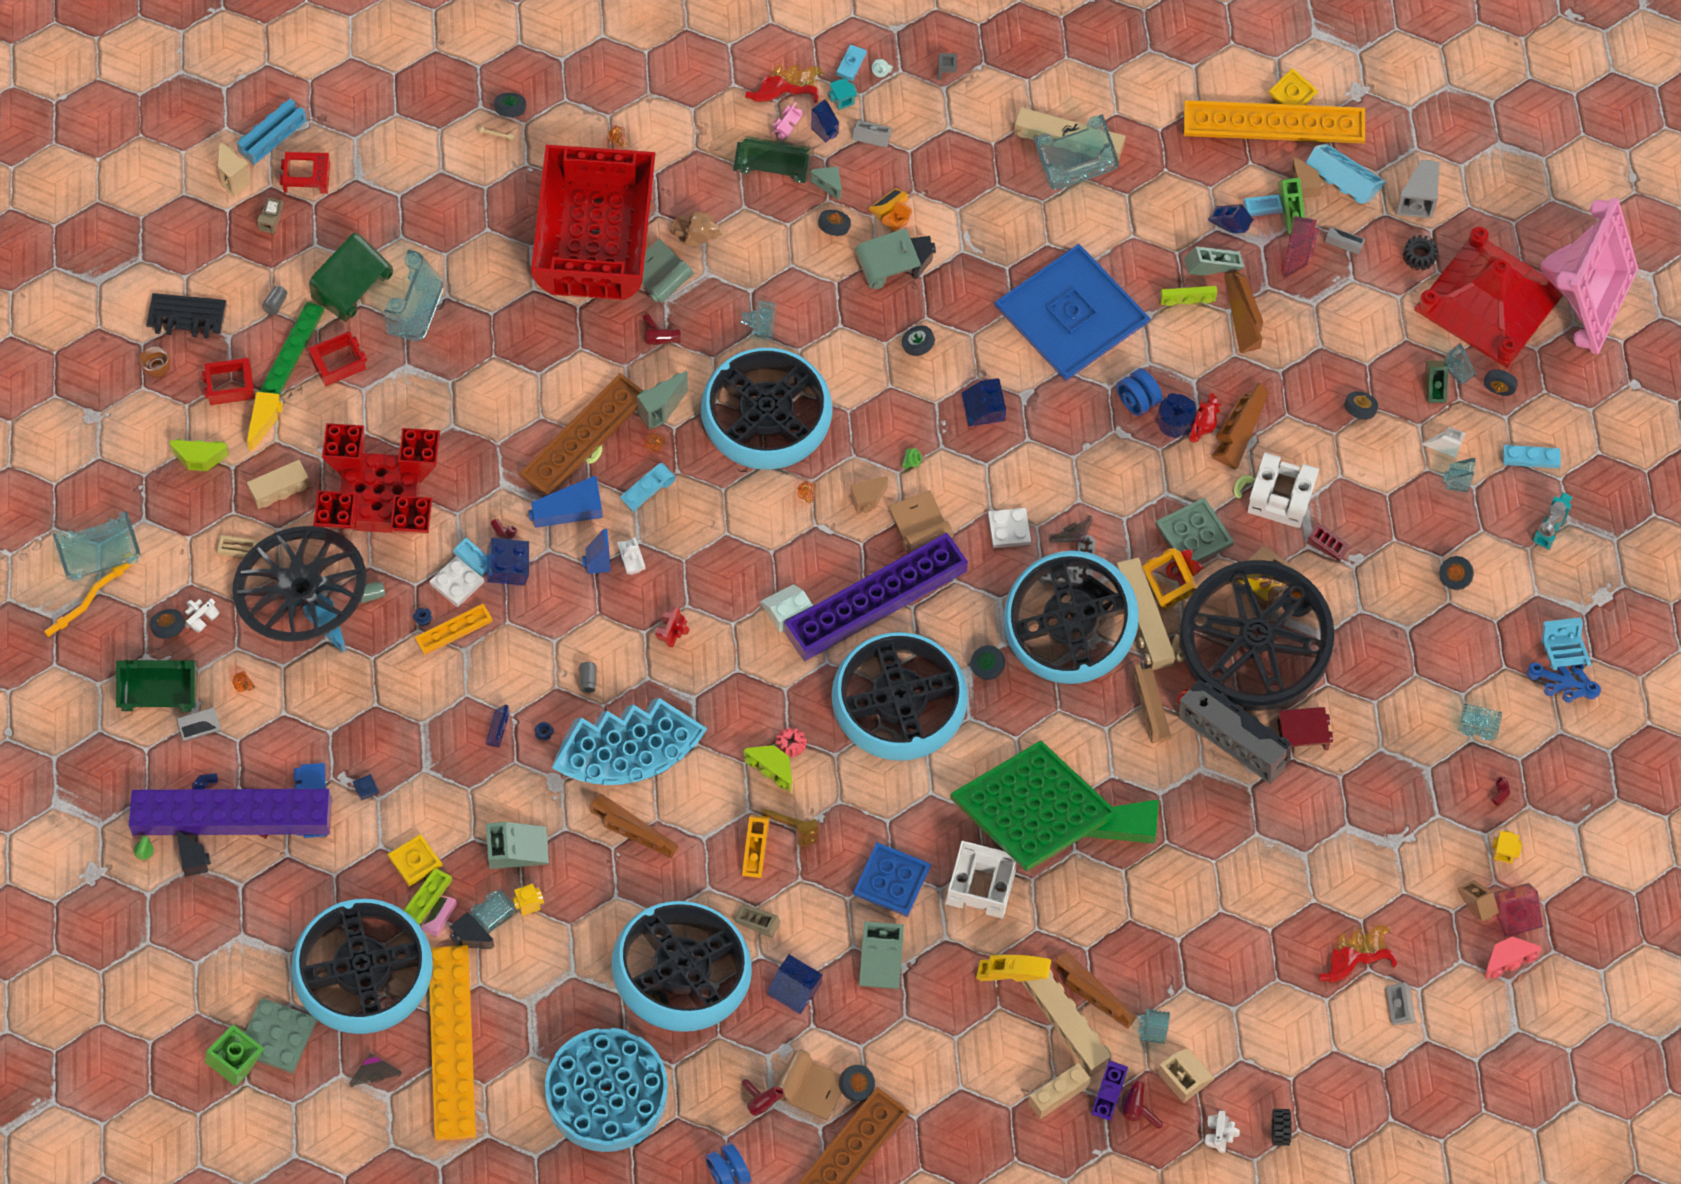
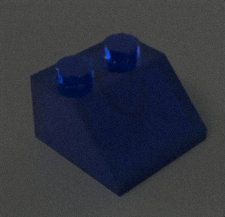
(984, 403)
(795, 984)

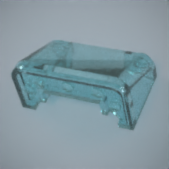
(1077, 154)
(413, 315)
(98, 548)

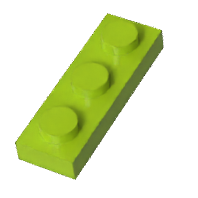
(1188, 295)
(428, 895)

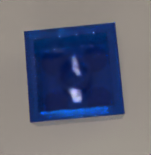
(508, 561)

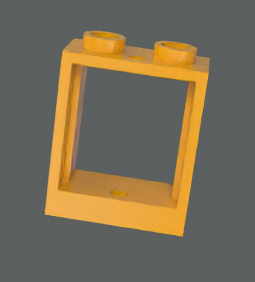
(1178, 594)

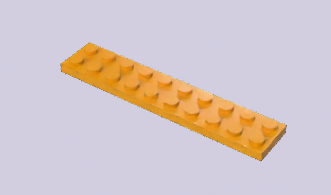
(1274, 121)
(452, 1044)

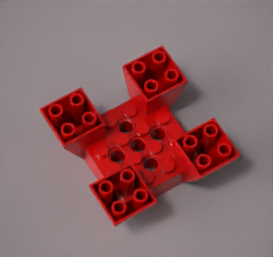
(362, 471)

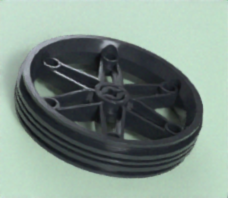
(1249, 628)

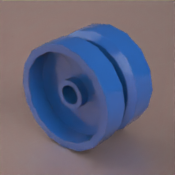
(1139, 392)
(728, 1167)

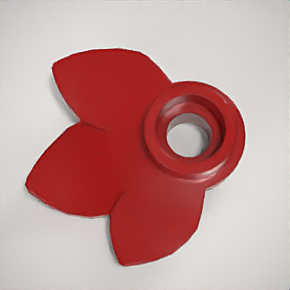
(1194, 567)

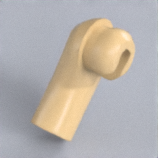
(1176, 646)

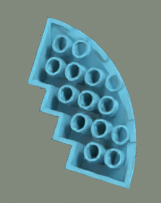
(628, 746)

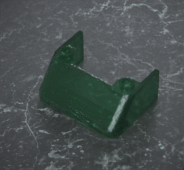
(773, 157)

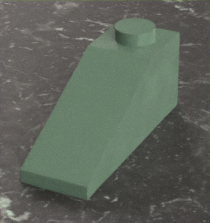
(1212, 261)

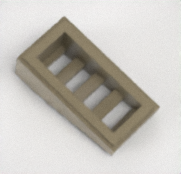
(769, 925)

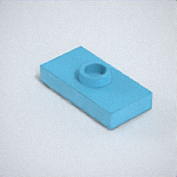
(851, 63)
(1263, 205)
(471, 556)

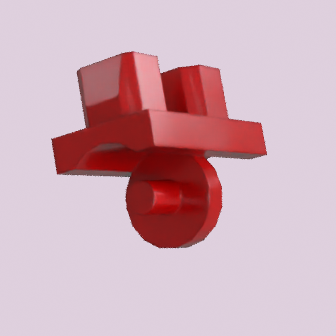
(675, 627)

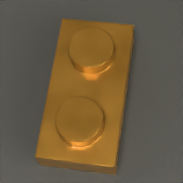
(807, 833)

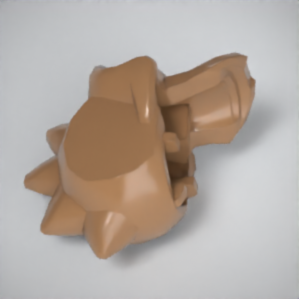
(696, 229)

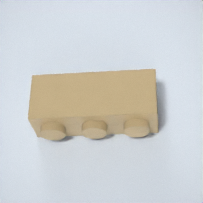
(278, 484)
(1059, 1091)

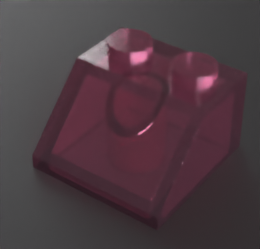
(1518, 909)

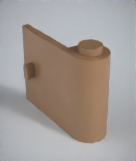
(919, 520)
(808, 1085)

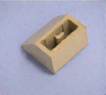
(232, 170)
(1184, 1074)

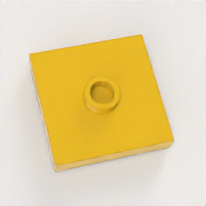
(1293, 89)
(414, 860)

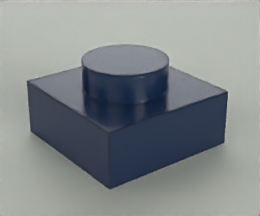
(365, 787)

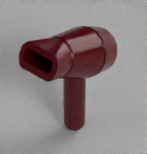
(659, 336)
(761, 1101)
(1134, 1106)

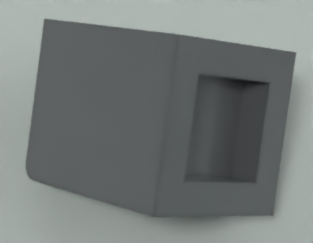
(946, 64)

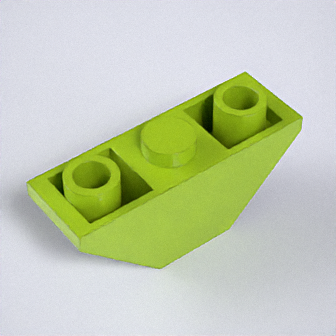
(199, 454)
(771, 763)

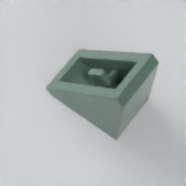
(828, 180)

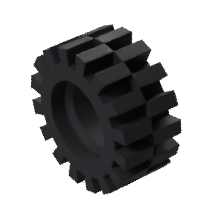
(1420, 243)
(1281, 1127)

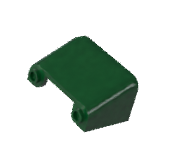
(348, 276)
(156, 684)

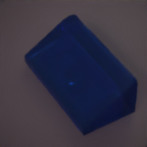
(498, 726)

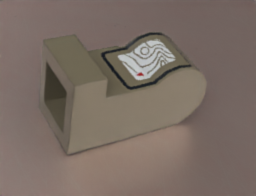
(270, 215)

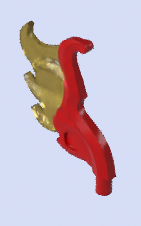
(788, 81)
(1357, 950)

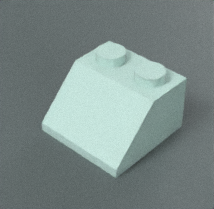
(786, 605)

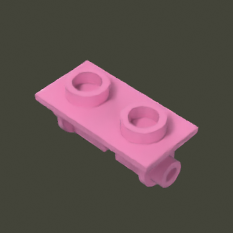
(782, 125)

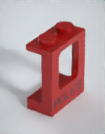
(320, 174)

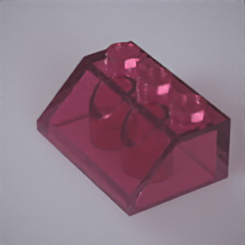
(1301, 244)

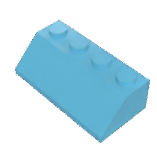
(1345, 173)

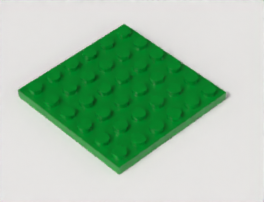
(1033, 805)

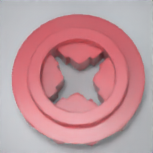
(795, 748)

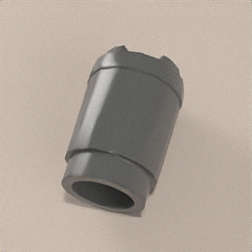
(274, 300)
(587, 677)

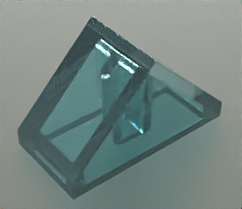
(1459, 364)

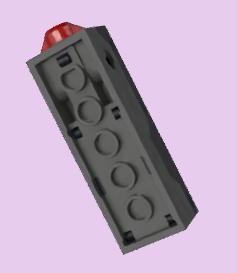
(1234, 730)

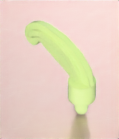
(595, 455)
(1240, 484)

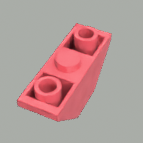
(1510, 955)

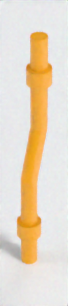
(62, 622)

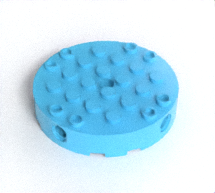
(606, 1118)

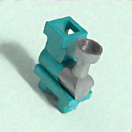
(1555, 518)

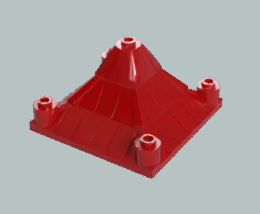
(1489, 299)

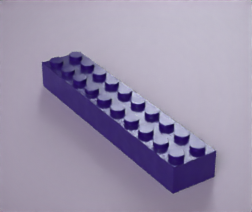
(875, 597)
(230, 812)

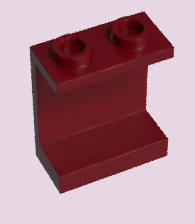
(1305, 727)

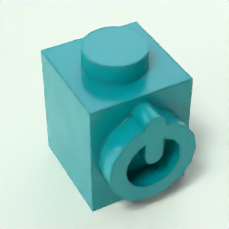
(842, 93)

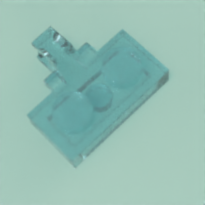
(762, 319)

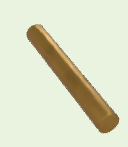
(782, 818)

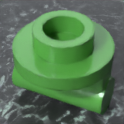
(912, 458)
(143, 849)

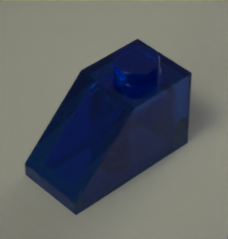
(824, 121)
(1231, 218)

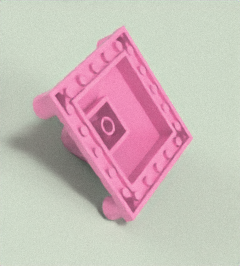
(1595, 273)

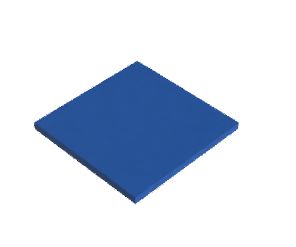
(1072, 312)

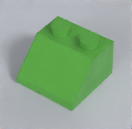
(233, 1055)

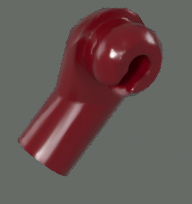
(503, 532)
(1503, 791)

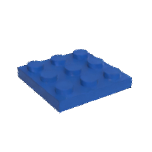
(892, 879)

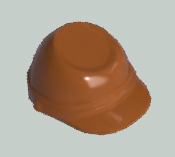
(155, 361)

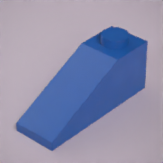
(597, 554)

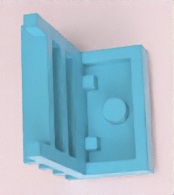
(1564, 635)

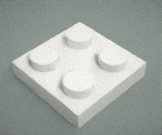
(1009, 528)
(456, 581)

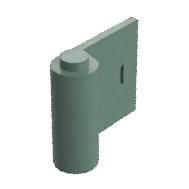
(885, 257)
(663, 271)

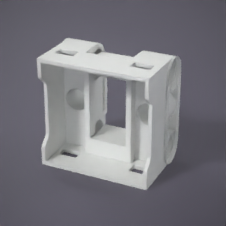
(1277, 507)
(988, 861)

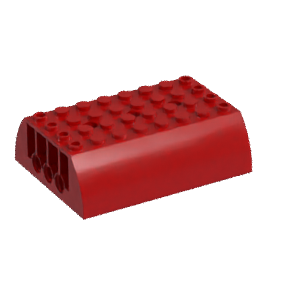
(565, 253)

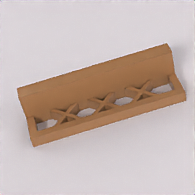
(1151, 704)

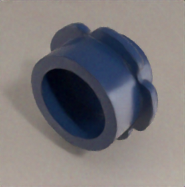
(422, 621)
(541, 727)

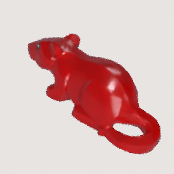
(1205, 419)

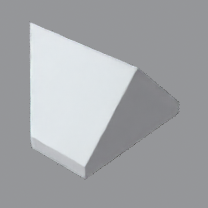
(1447, 441)

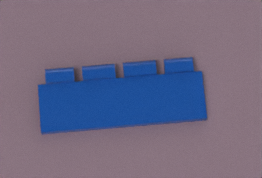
(312, 777)

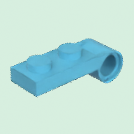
(647, 486)

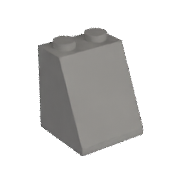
(1421, 191)

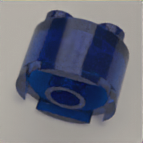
(1176, 415)

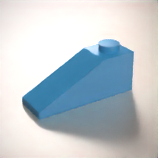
(323, 617)

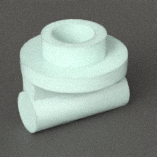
(881, 68)

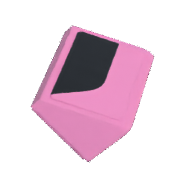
(439, 915)

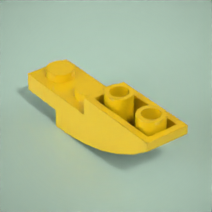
(1013, 967)

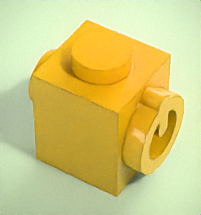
(1507, 847)
(528, 899)

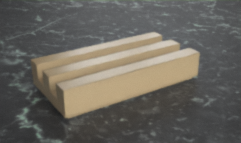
(223, 548)

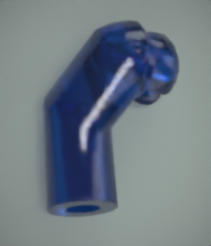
(203, 780)

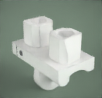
(631, 556)
(207, 609)
(1224, 1131)

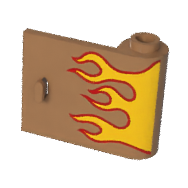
(1266, 589)

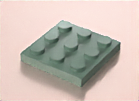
(1195, 529)
(281, 1034)

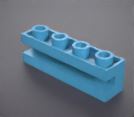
(271, 131)

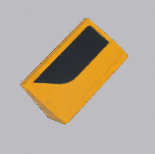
(888, 202)

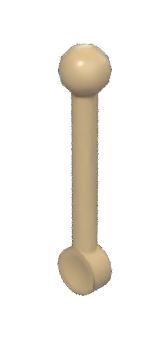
(511, 137)

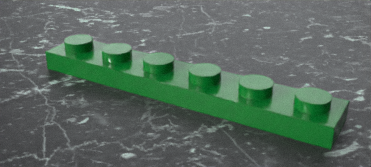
(292, 349)

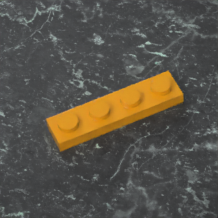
(453, 629)

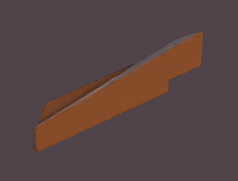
(1245, 312)
(1239, 427)
(631, 827)
(1092, 990)

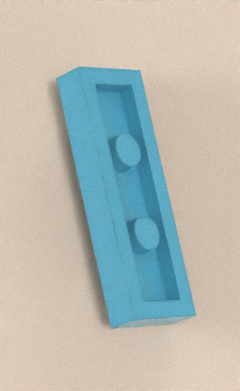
(1531, 456)

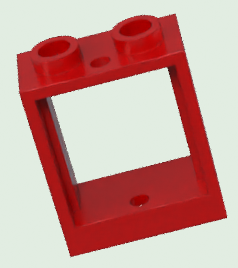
(333, 345)
(229, 395)

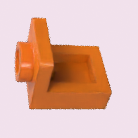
(897, 217)

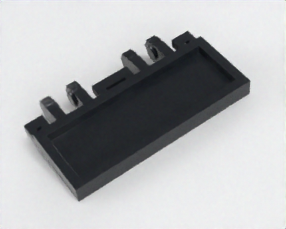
(185, 313)

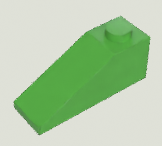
(1292, 200)

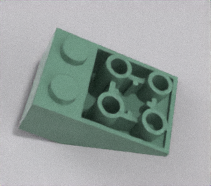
(660, 401)
(516, 845)
(881, 955)

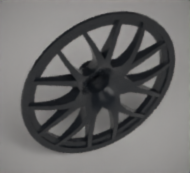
(299, 579)

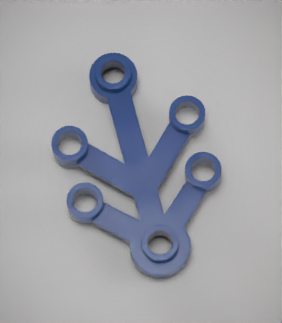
(1586, 687)

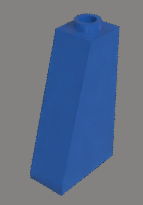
(568, 505)

